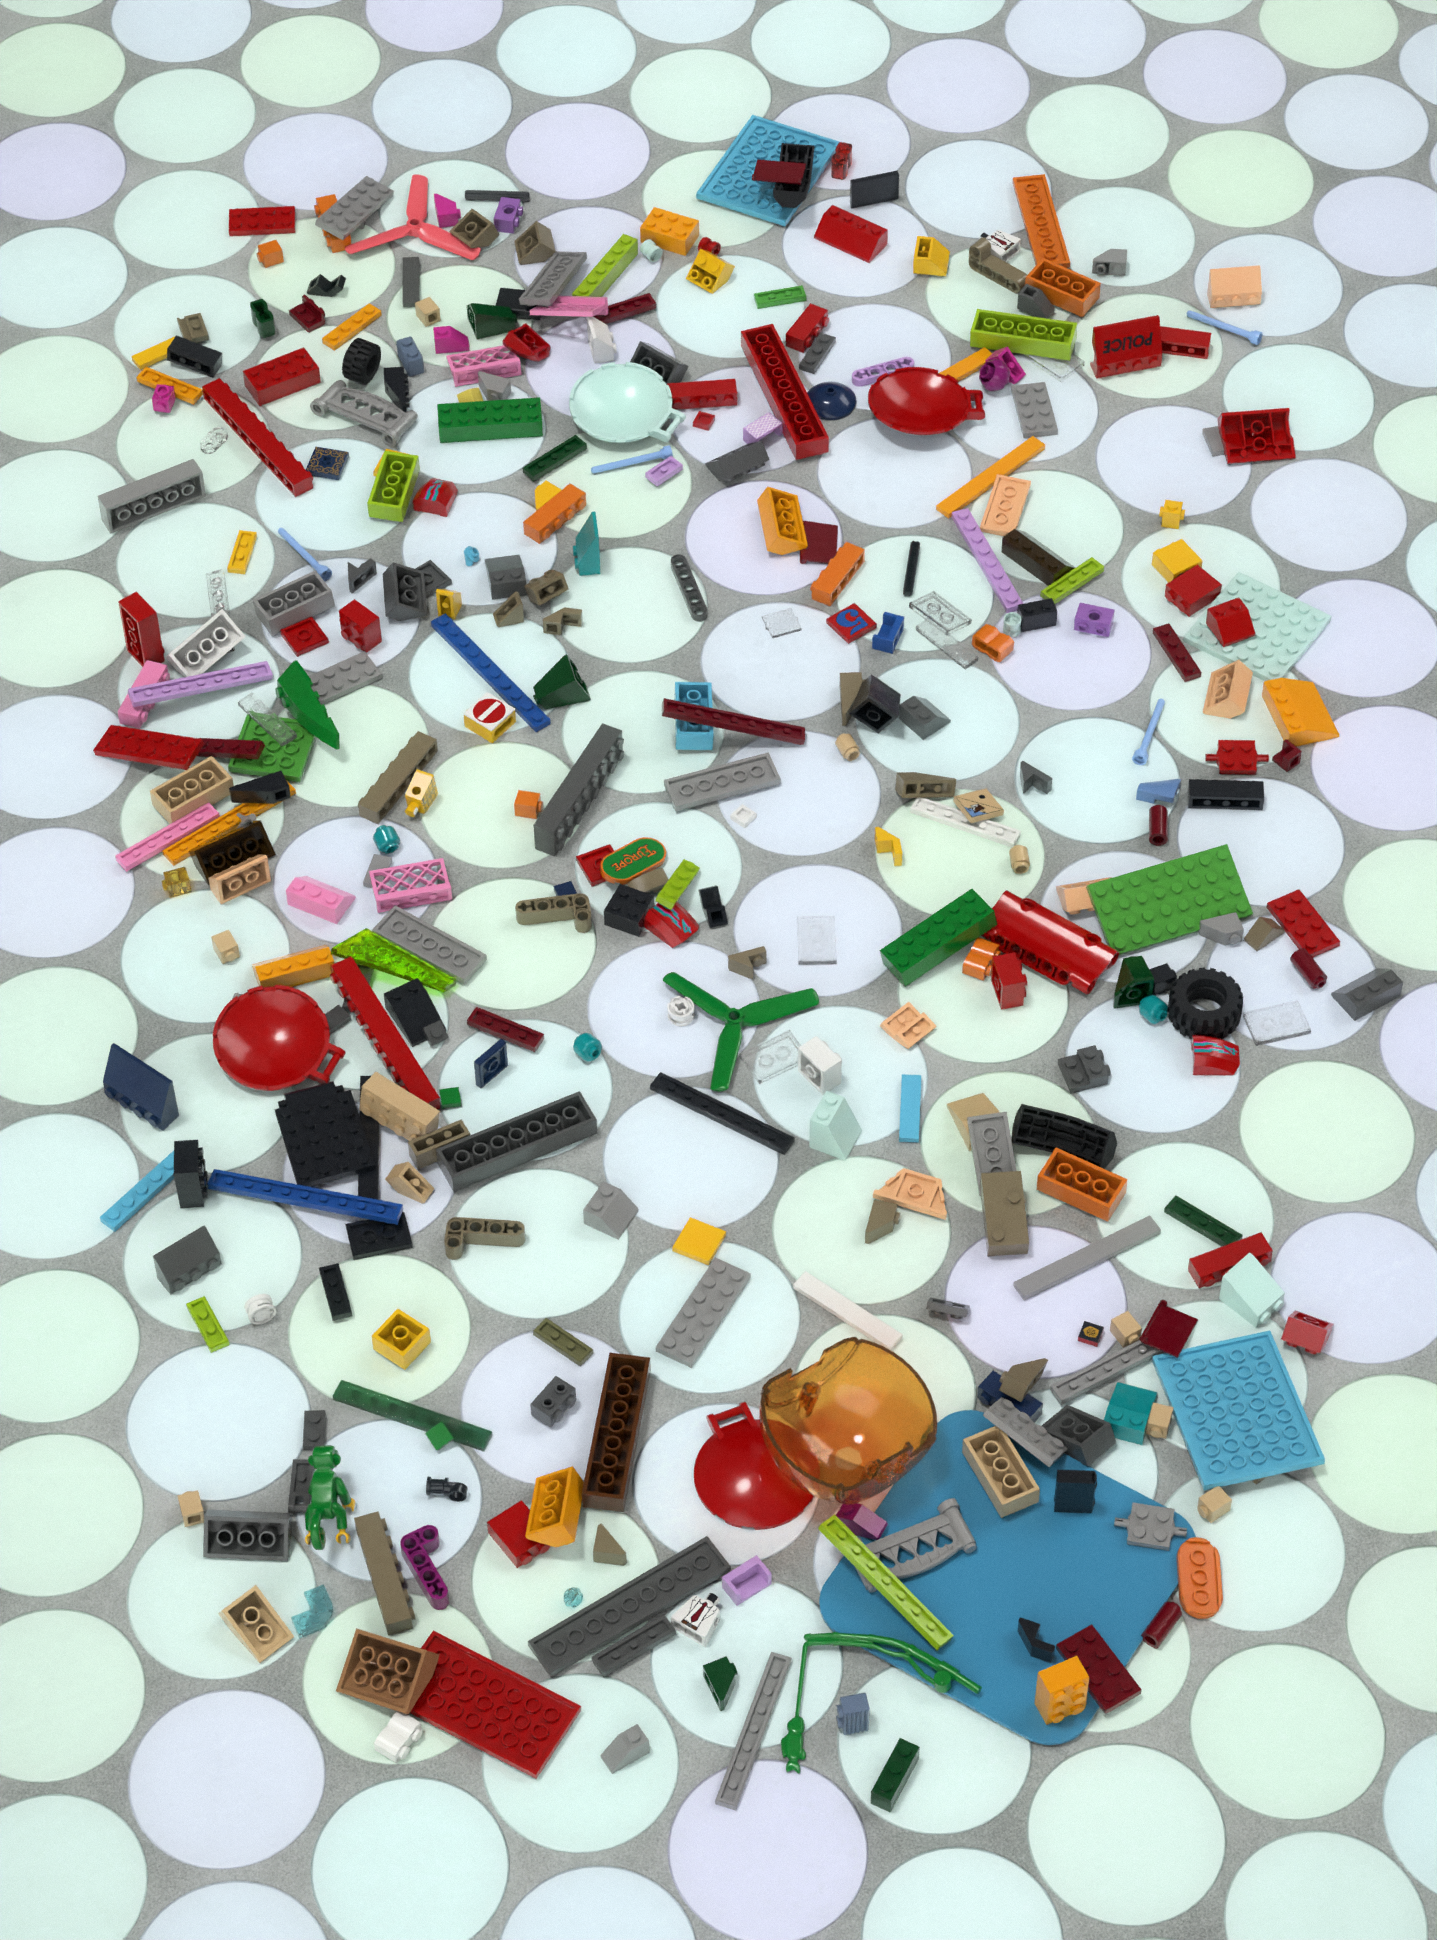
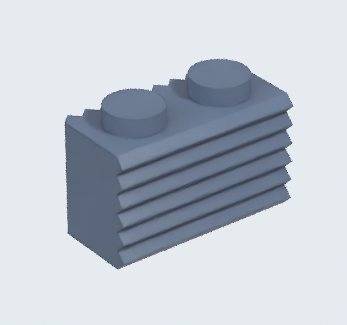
(410, 356)
(853, 1714)

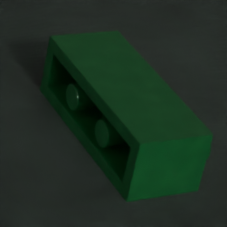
(895, 1775)

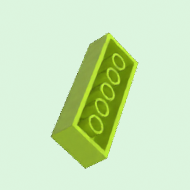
(1023, 334)

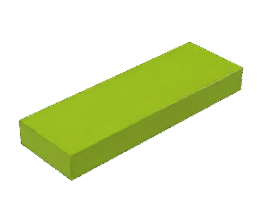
(207, 1324)

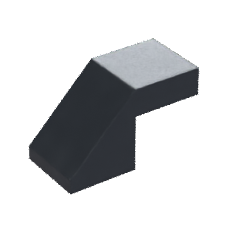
(323, 287)
(712, 907)
(1029, 1634)

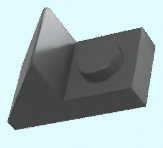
(360, 575)
(1033, 777)

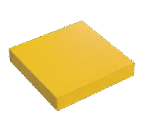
(699, 1241)

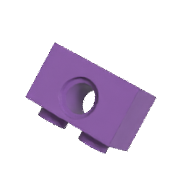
(507, 215)
(1094, 619)

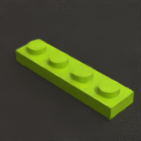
(1072, 580)
(677, 884)

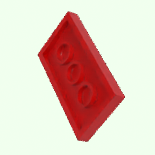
(261, 221)
(1303, 923)

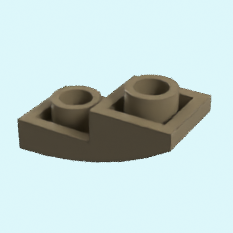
(650, 881)

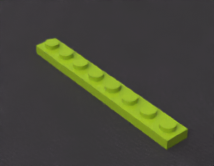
(885, 1582)

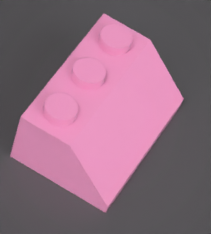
(318, 898)

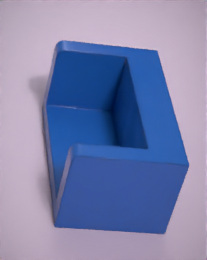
(889, 633)

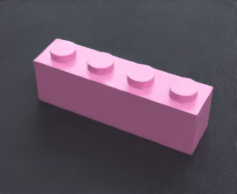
(150, 673)

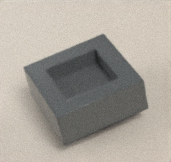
(435, 1033)

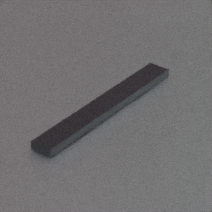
(722, 1113)
(369, 1181)

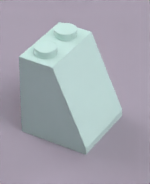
(834, 1127)
(1251, 1291)

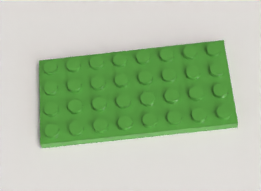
(1168, 899)

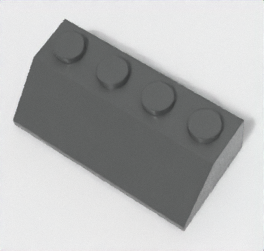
(247, 1535)

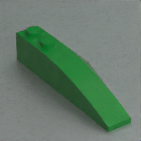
(304, 704)

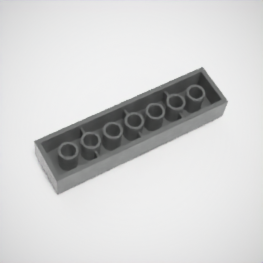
(578, 790)
(516, 1141)

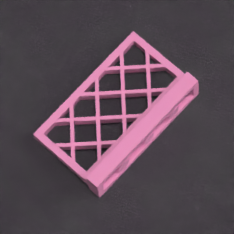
(574, 306)
(465, 375)
(412, 896)

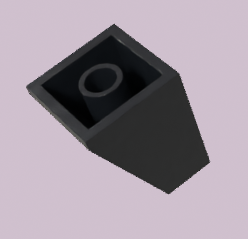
(876, 704)

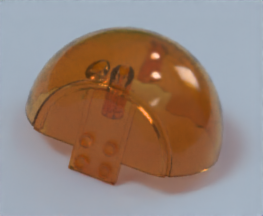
(848, 1422)

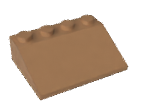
(386, 1671)

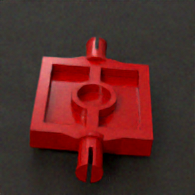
(1237, 757)

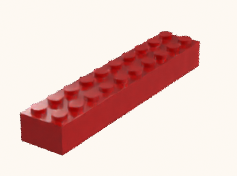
(784, 391)

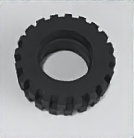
(1205, 985)

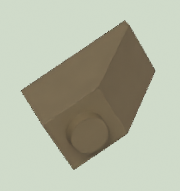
(881, 1220)

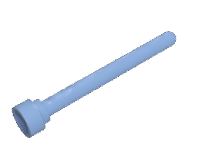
(1254, 336)
(663, 453)
(322, 570)
(1140, 756)

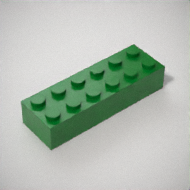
(490, 420)
(938, 937)

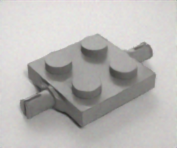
(1150, 1526)

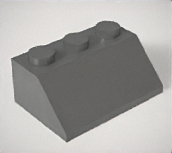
(659, 361)
(738, 461)
(404, 592)
(1369, 992)
(186, 1260)

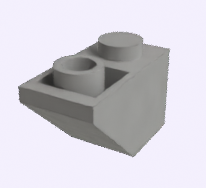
(1110, 262)

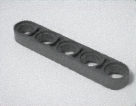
(688, 594)

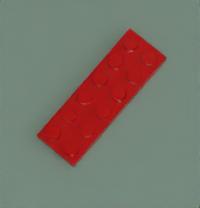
(148, 747)

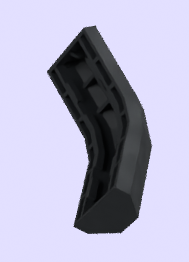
(792, 194)
(1052, 1130)

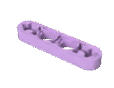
(864, 377)

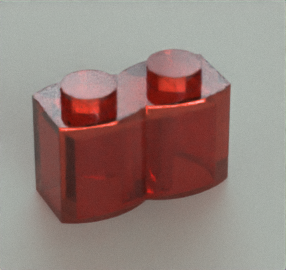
(841, 161)

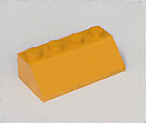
(781, 521)
(295, 968)
(555, 1508)

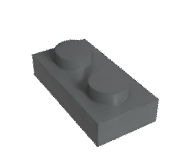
(940, 1306)
(314, 1429)

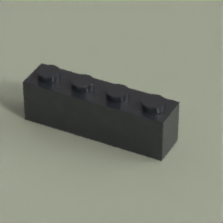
(1225, 794)

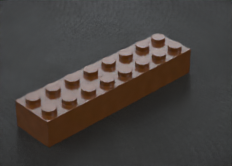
(616, 1432)

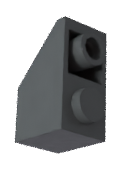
(1034, 302)

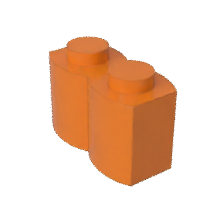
(992, 642)
(979, 960)

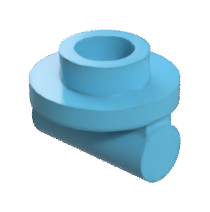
(471, 555)

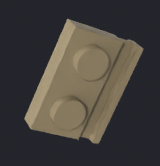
(193, 328)

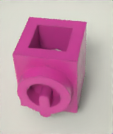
(163, 398)

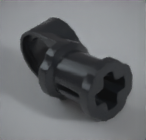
(454, 1490)

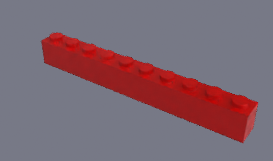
(258, 437)
(382, 1031)

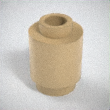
(847, 746)
(1019, 859)

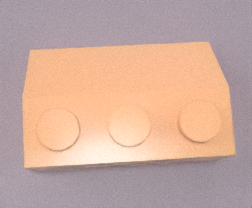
(1234, 286)
(1228, 690)
(240, 878)
(1075, 896)

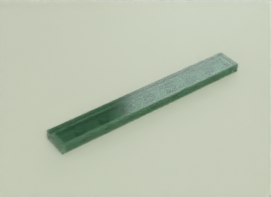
(410, 1414)

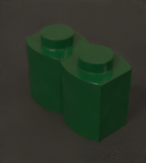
(262, 318)

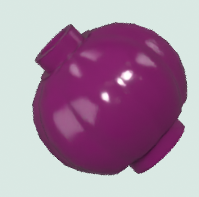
(994, 375)

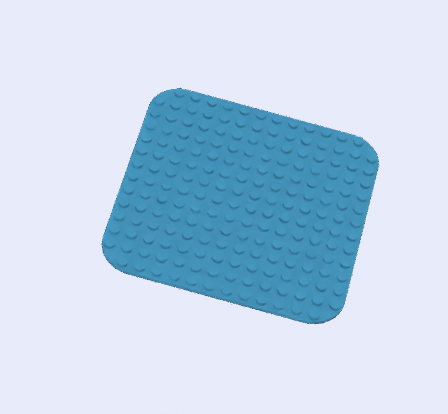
(1026, 1565)

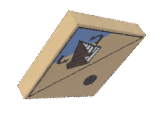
(978, 805)

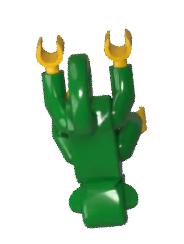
(324, 1492)

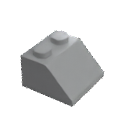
(609, 1211)

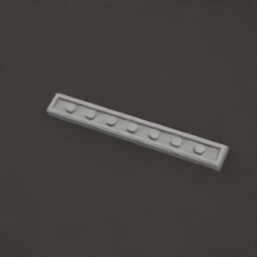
(1087, 1257)
(753, 1731)

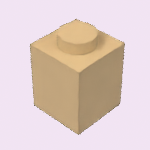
(427, 311)
(225, 946)
(1125, 1329)
(1159, 1420)
(1214, 1504)
(191, 1508)

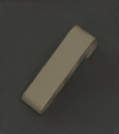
(994, 268)
(556, 909)
(509, 1234)

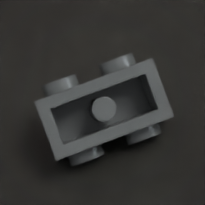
(553, 1401)

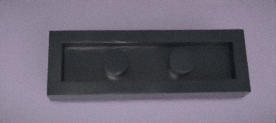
(335, 1292)

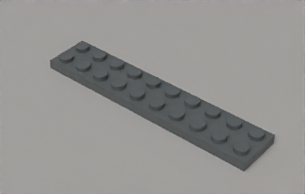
(629, 1606)

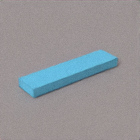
(910, 1108)

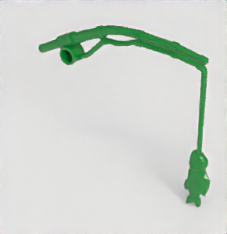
(793, 1742)

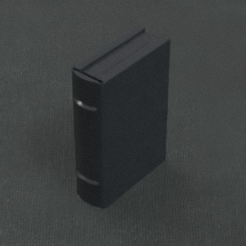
(510, 298)
(1075, 1491)

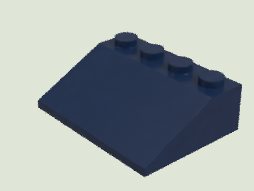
(140, 1088)

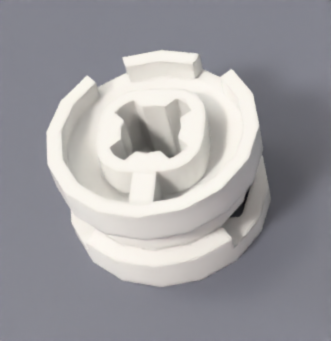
(681, 1011)
(260, 1309)

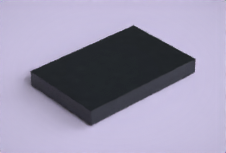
(874, 189)
(375, 1238)

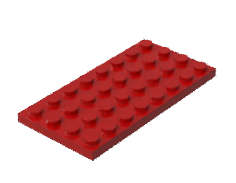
(493, 1707)

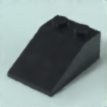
(411, 1010)

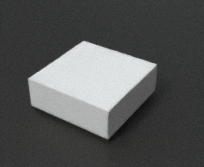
(743, 816)

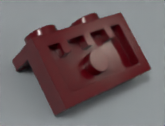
(308, 314)

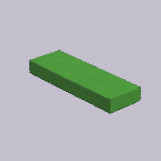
(780, 297)

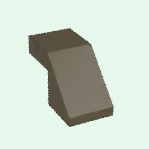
(566, 616)

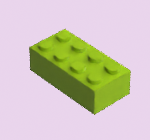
(393, 486)

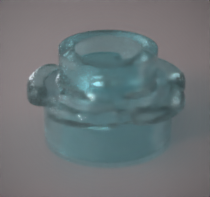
(573, 1597)

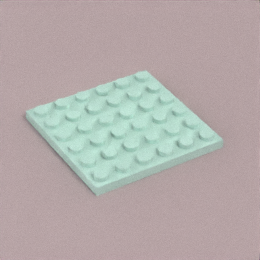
(1281, 627)

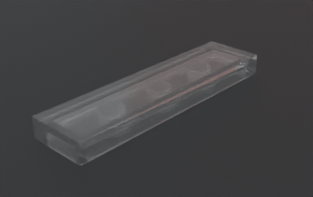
(947, 644)
(267, 719)

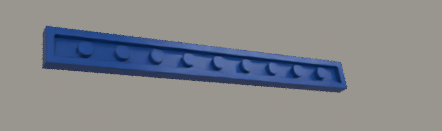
(490, 672)
(305, 1196)

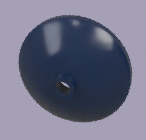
(832, 400)

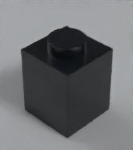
(1163, 978)

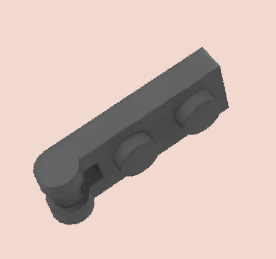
(300, 1480)

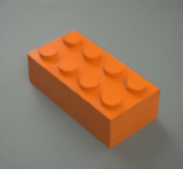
(1064, 287)
(1081, 1184)

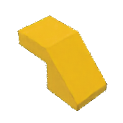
(888, 843)

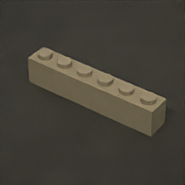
(397, 777)
(383, 1573)

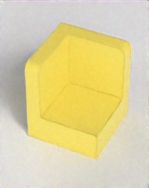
(470, 395)

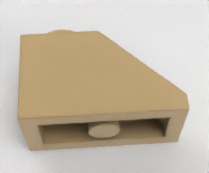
(409, 1182)

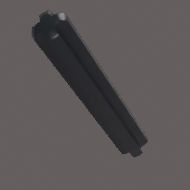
(496, 195)
(911, 568)

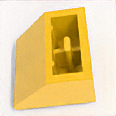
(930, 257)
(709, 271)

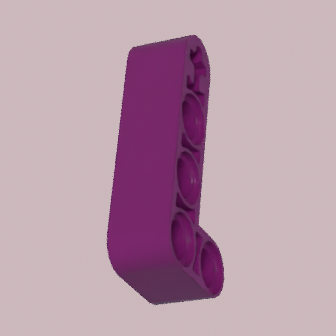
(427, 1570)

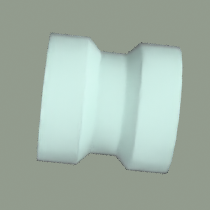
(650, 250)
(1012, 624)

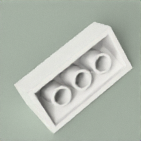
(205, 645)

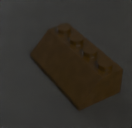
(1034, 556)
(231, 849)

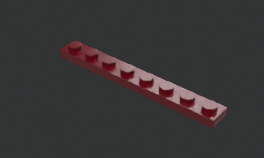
(733, 721)

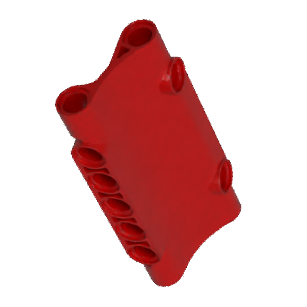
(1051, 940)

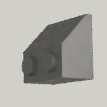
(922, 716)

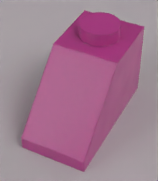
(446, 211)
(449, 340)
(1006, 355)

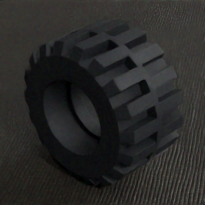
(361, 361)

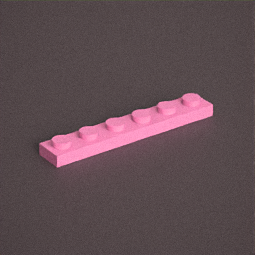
(166, 837)

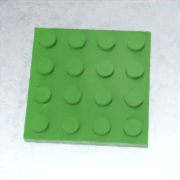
(289, 759)

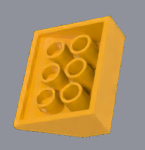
(1298, 711)

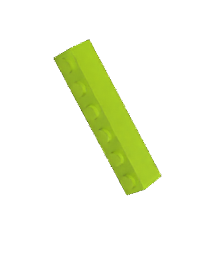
(609, 268)

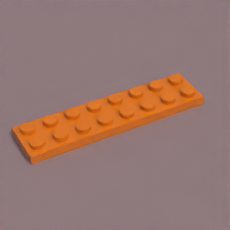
(1040, 219)

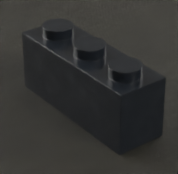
(194, 356)

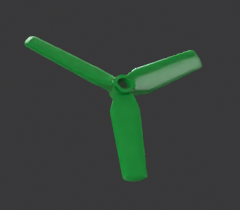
(735, 1019)

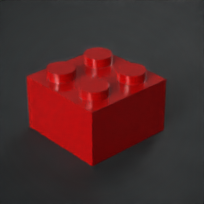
(360, 626)
(1008, 980)

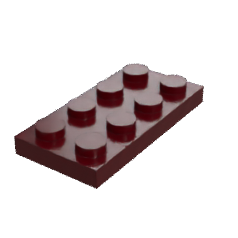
(1108, 1678)

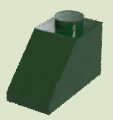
(720, 1680)

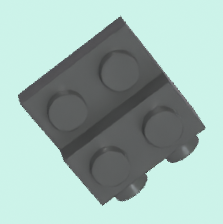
(1084, 1069)

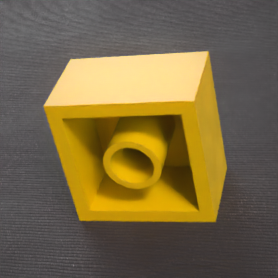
(401, 1339)

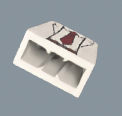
(1003, 245)
(697, 1618)

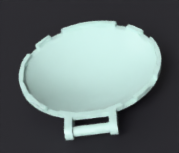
(623, 403)

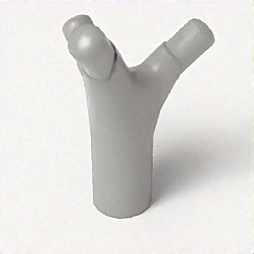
(246, 819)

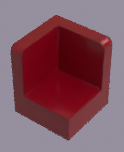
(1288, 756)

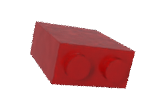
(1192, 590)
(509, 1533)

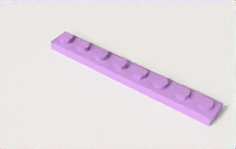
(987, 560)
(200, 683)

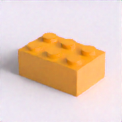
(670, 231)
(1061, 1690)

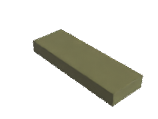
(563, 1342)

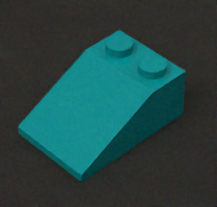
(587, 548)
(1130, 1412)

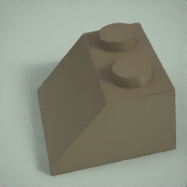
(475, 230)
(535, 244)

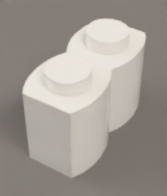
(398, 1736)

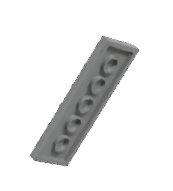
(354, 207)
(553, 278)
(722, 781)
(430, 944)
(703, 1312)

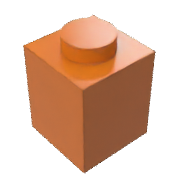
(270, 253)
(528, 804)

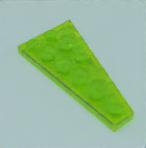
(380, 954)

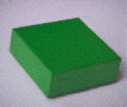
(450, 1097)
(440, 1435)

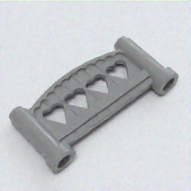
(391, 430)
(948, 1523)

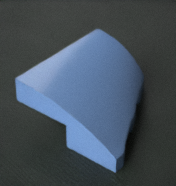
(1158, 790)

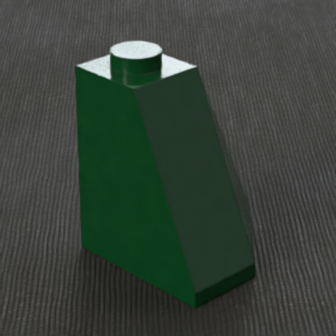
(490, 319)
(561, 686)
(1133, 983)

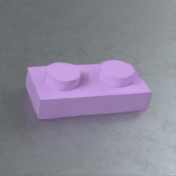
(664, 471)

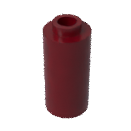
(1158, 825)
(1308, 968)
(1162, 1624)

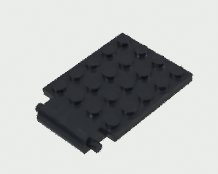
(323, 1134)

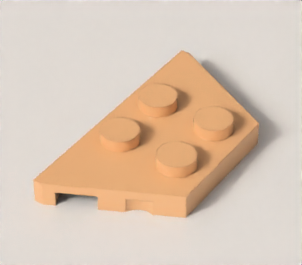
(914, 1192)

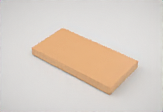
(1005, 505)

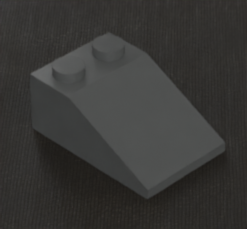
(505, 576)
(1081, 1433)

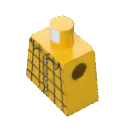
(420, 793)

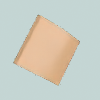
(907, 1025)

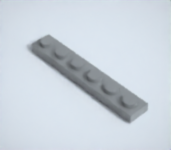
(1102, 1371)

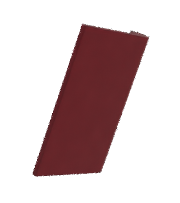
(779, 172)
(821, 542)
(1168, 1329)

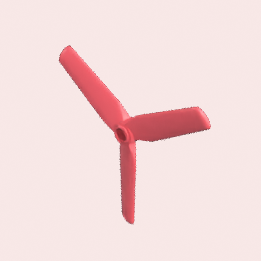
(416, 227)

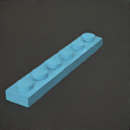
(139, 1194)

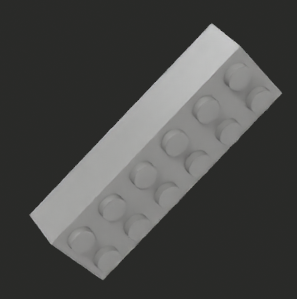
(151, 496)

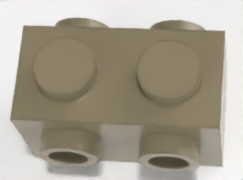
(546, 587)

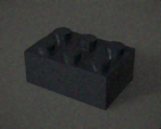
(190, 1173)

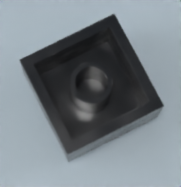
(628, 909)

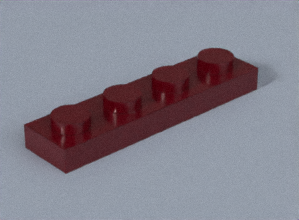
(628, 308)
(1177, 652)
(231, 748)
(505, 1029)

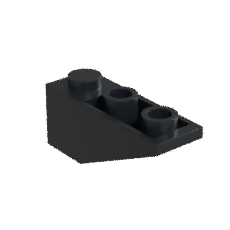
(395, 386)
(265, 790)

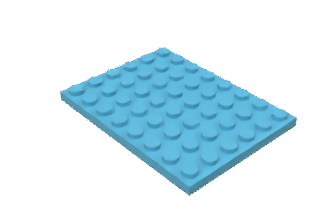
(761, 139)
(1238, 1410)

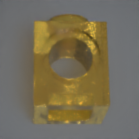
(176, 882)

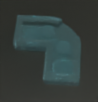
(318, 1615)

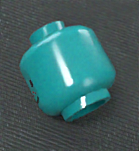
(386, 839)
(1153, 1009)
(587, 1047)

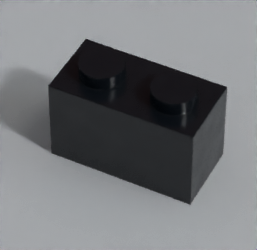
(1037, 614)

